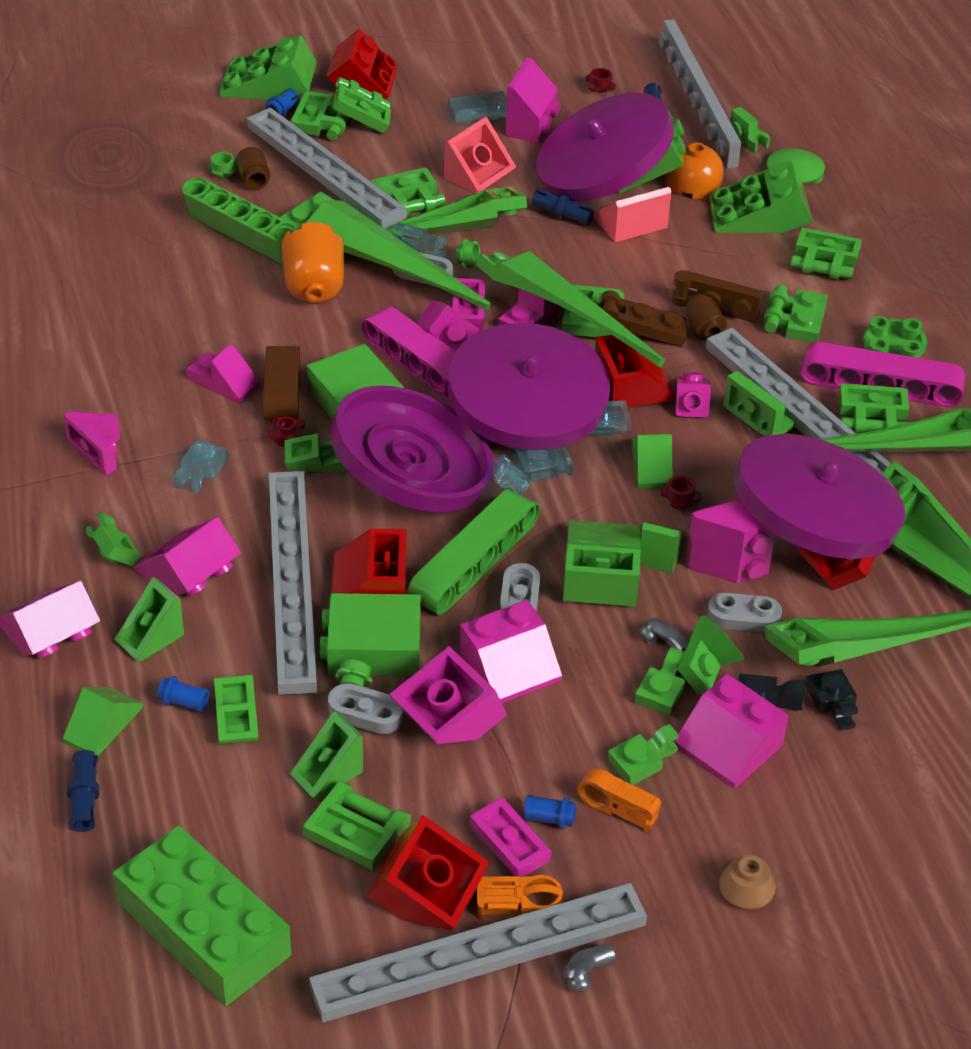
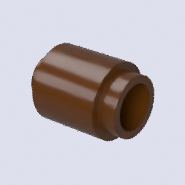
(253, 168)
(705, 316)

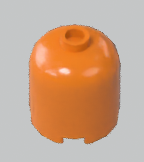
(313, 262)

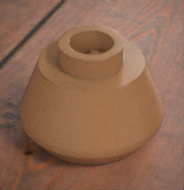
(747, 882)

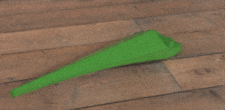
(469, 213)
(372, 242)
(536, 277)
(934, 434)
(930, 533)
(834, 640)

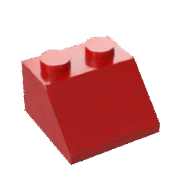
(428, 876)

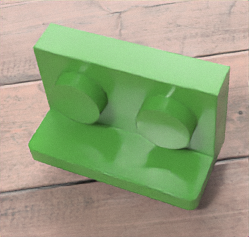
(755, 406)

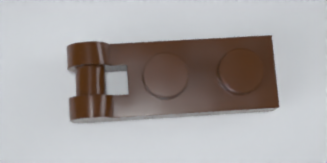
(730, 298)
(645, 319)

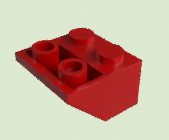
(363, 62)
(632, 374)
(372, 563)

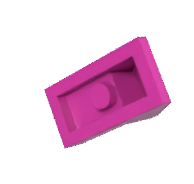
(530, 310)
(446, 324)
(224, 374)
(94, 437)

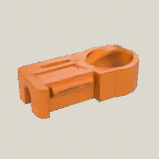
(619, 798)
(509, 894)

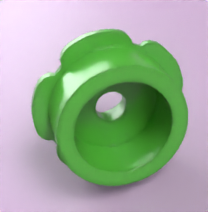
(222, 164)
(467, 253)
(354, 672)

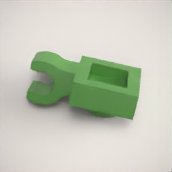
(747, 131)
(113, 544)
(662, 688)
(641, 758)

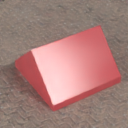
(476, 157)
(635, 215)

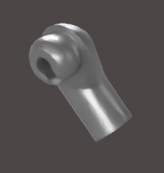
(670, 634)
(584, 962)

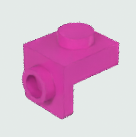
(692, 395)

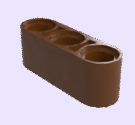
(281, 381)

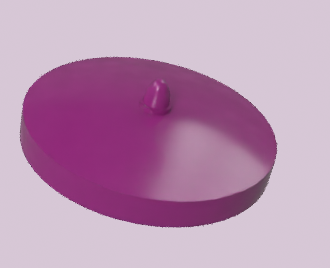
(605, 146)
(528, 386)
(411, 449)
(819, 496)

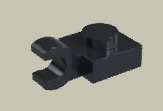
(834, 693)
(786, 696)

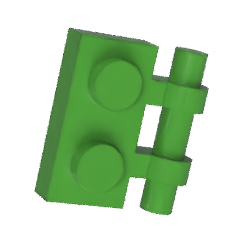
(362, 105)
(313, 116)
(412, 185)
(827, 247)
(806, 313)
(872, 402)

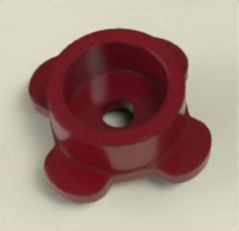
(600, 80)
(285, 428)
(680, 491)

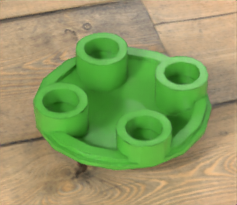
(808, 165)
(895, 336)

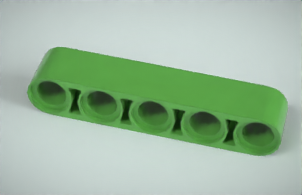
(236, 217)
(474, 551)

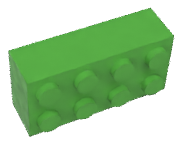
(202, 915)

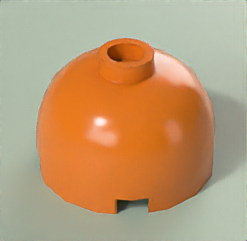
(700, 173)

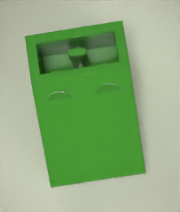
(270, 71)
(762, 203)
(602, 563)

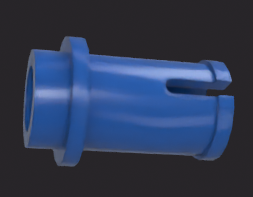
(283, 102)
(182, 694)
(550, 811)

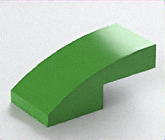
(311, 455)
(236, 709)

